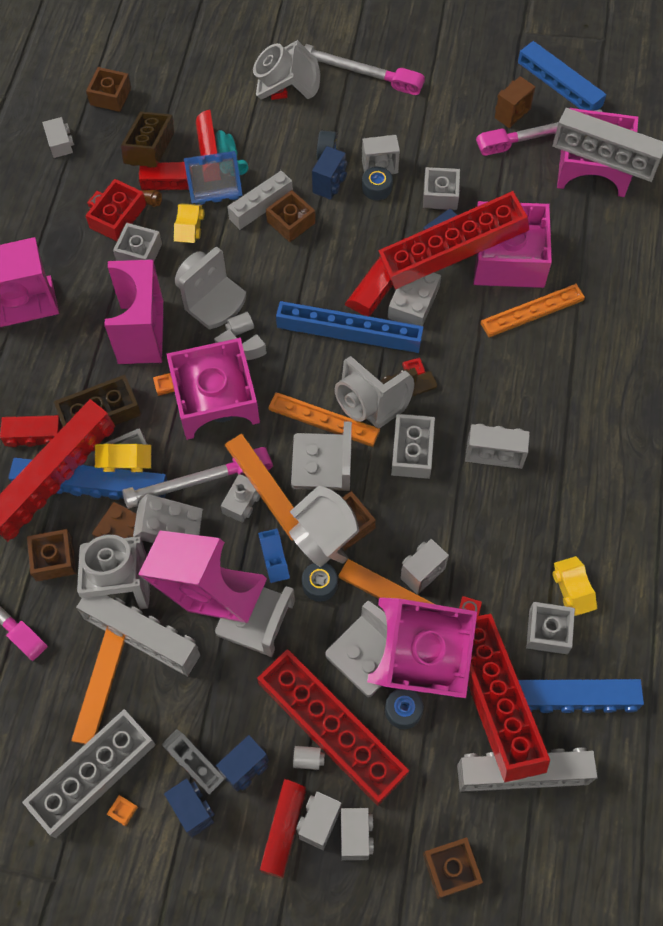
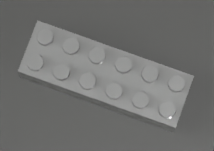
(608, 144)
(141, 631)
(564, 770)
(88, 774)

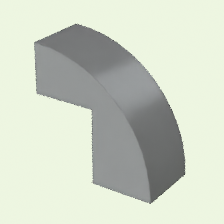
(252, 348)

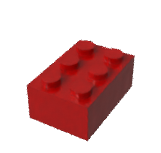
(115, 208)

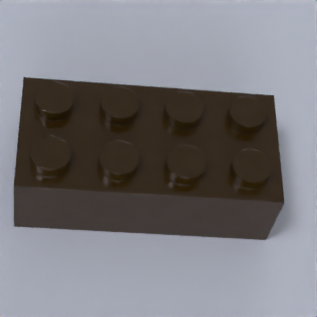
(147, 139)
(112, 396)

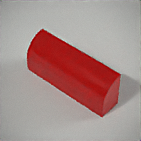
(205, 133)
(370, 290)
(283, 829)

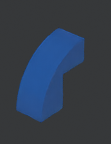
(273, 555)

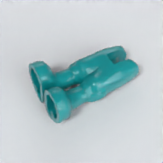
(226, 143)

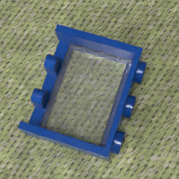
(213, 177)

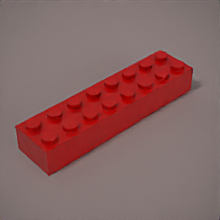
(454, 240)
(52, 467)
(504, 707)
(333, 727)

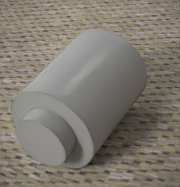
(240, 324)
(308, 757)

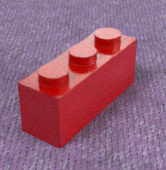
(164, 177)
(29, 430)

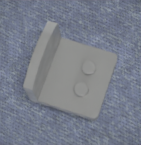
(285, 66)
(207, 289)
(367, 398)
(322, 460)
(323, 526)
(112, 567)
(262, 624)
(361, 648)

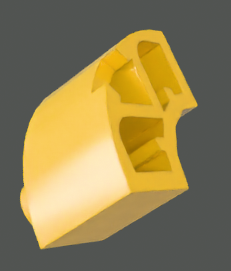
(188, 223)
(122, 457)
(575, 585)

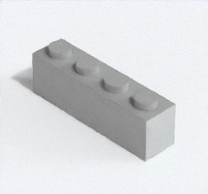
(259, 199)

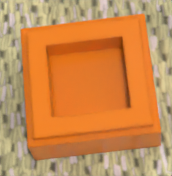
(163, 384)
(122, 810)

